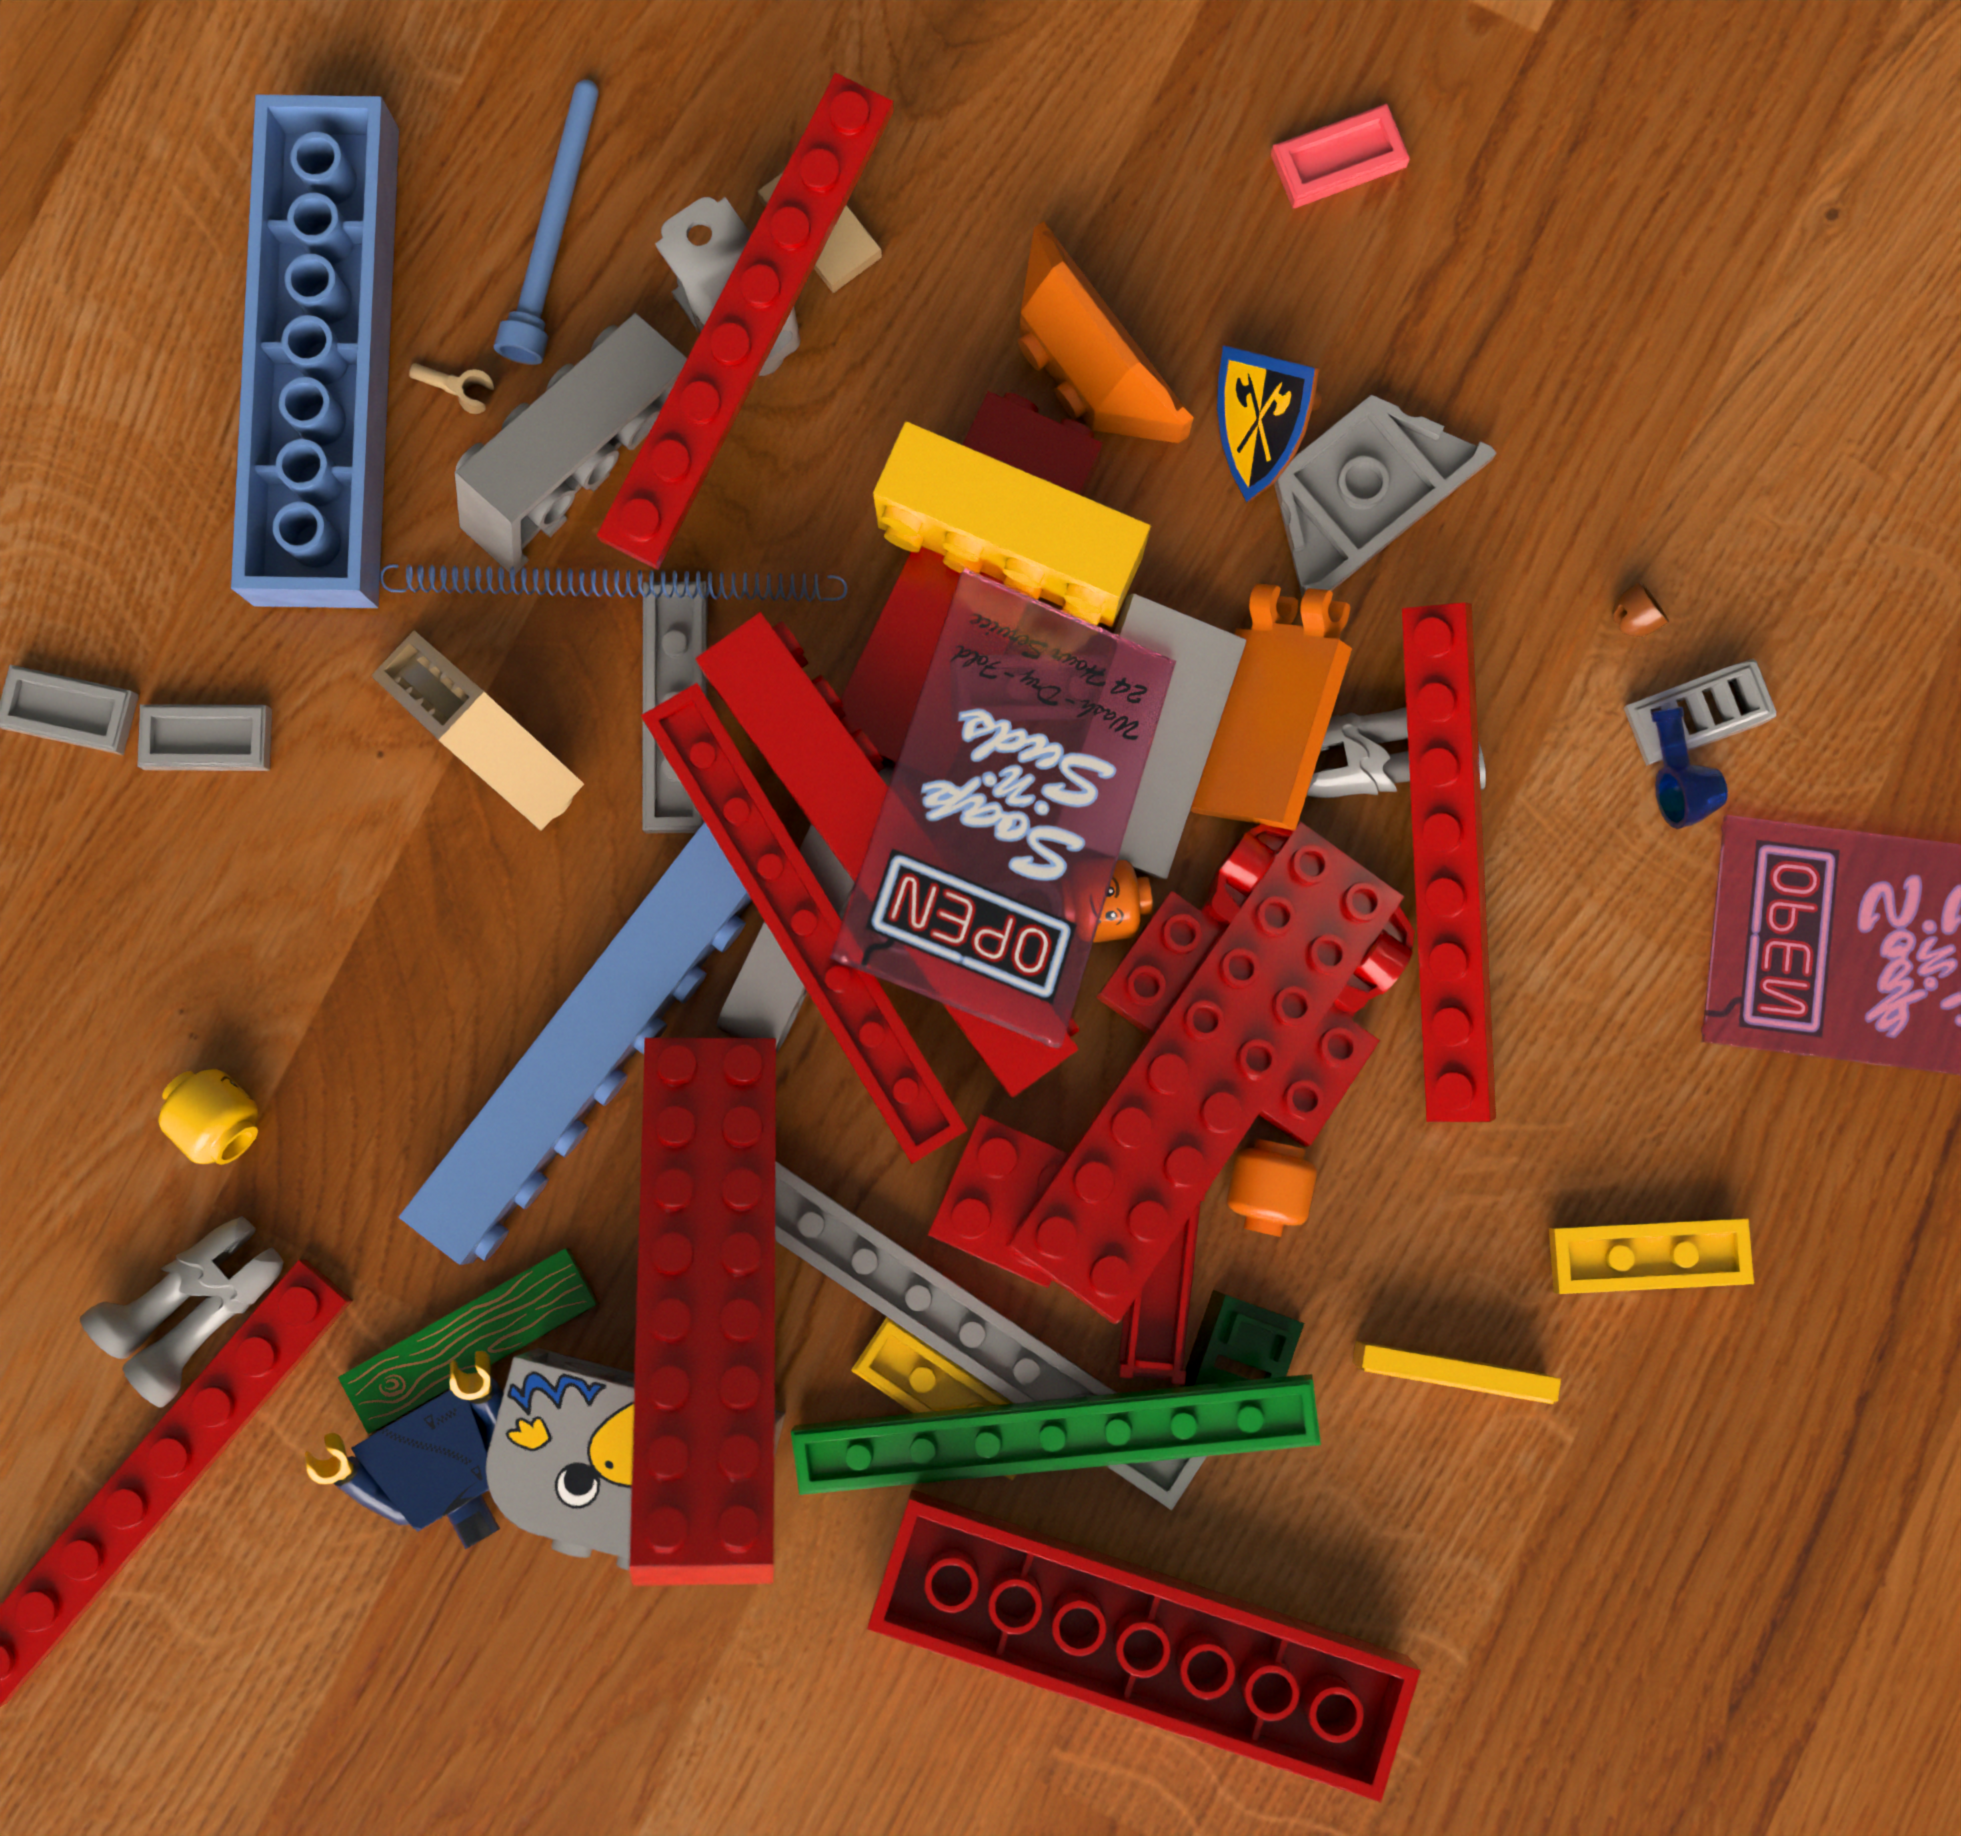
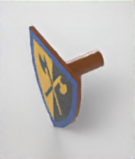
(1263, 414)

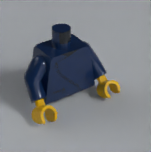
(426, 1460)

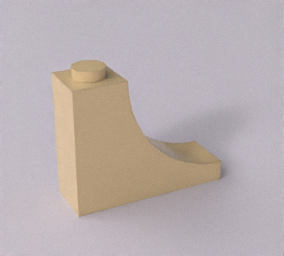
(478, 730)

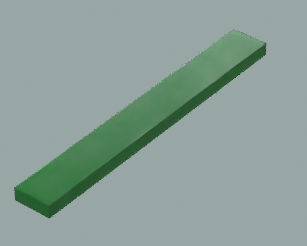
(1056, 1434)

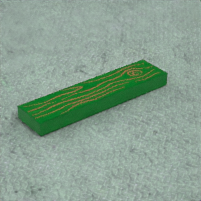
(492, 1323)

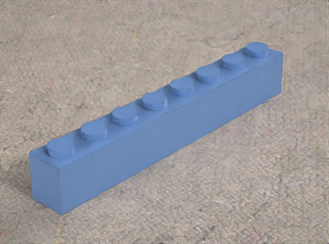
(581, 1055)

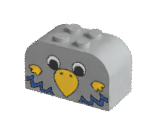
(566, 1452)

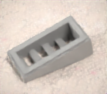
(1750, 692)

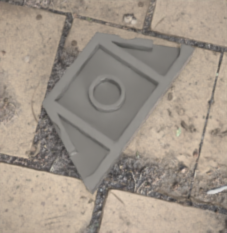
(1367, 487)

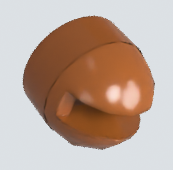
(1638, 612)

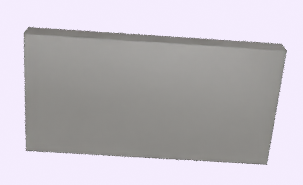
(1186, 727)

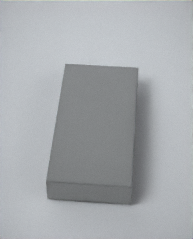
(67, 709)
(205, 737)

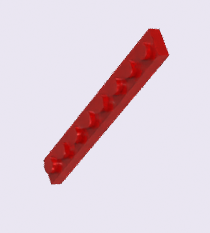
(746, 321)
(1449, 863)
(803, 922)
(163, 1469)

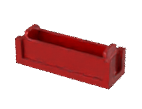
(1158, 1317)

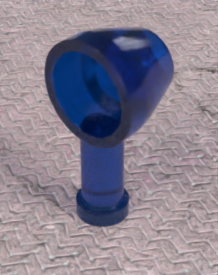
(1684, 790)

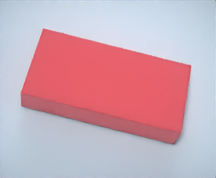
(1339, 156)

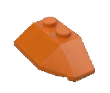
(1090, 351)

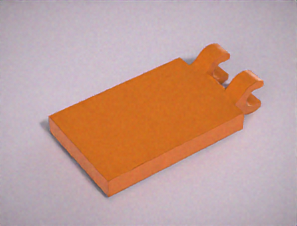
(1276, 709)

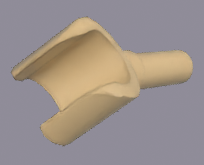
(455, 384)

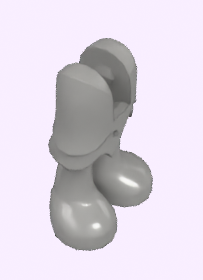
(1369, 764)
(195, 1272)

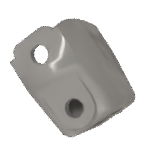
(706, 268)

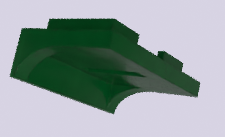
(1244, 1335)

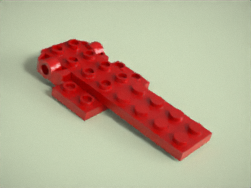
(1241, 1023)

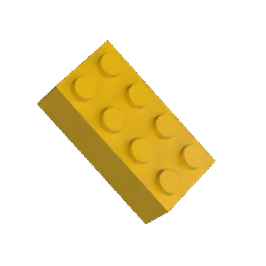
(1008, 525)

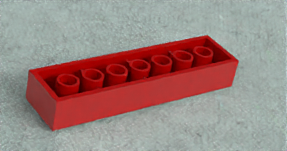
(838, 790)
(705, 1315)
(1145, 1645)

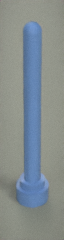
(523, 334)

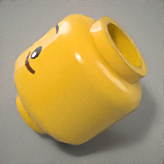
(208, 1116)

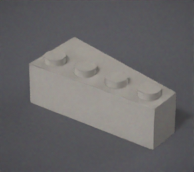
(564, 440)

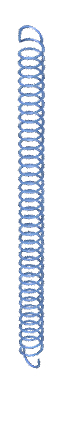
(616, 580)

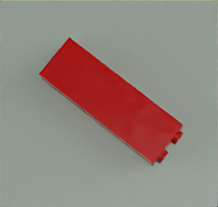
(901, 646)

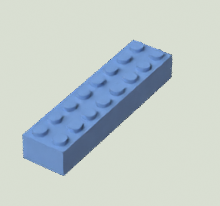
(315, 352)

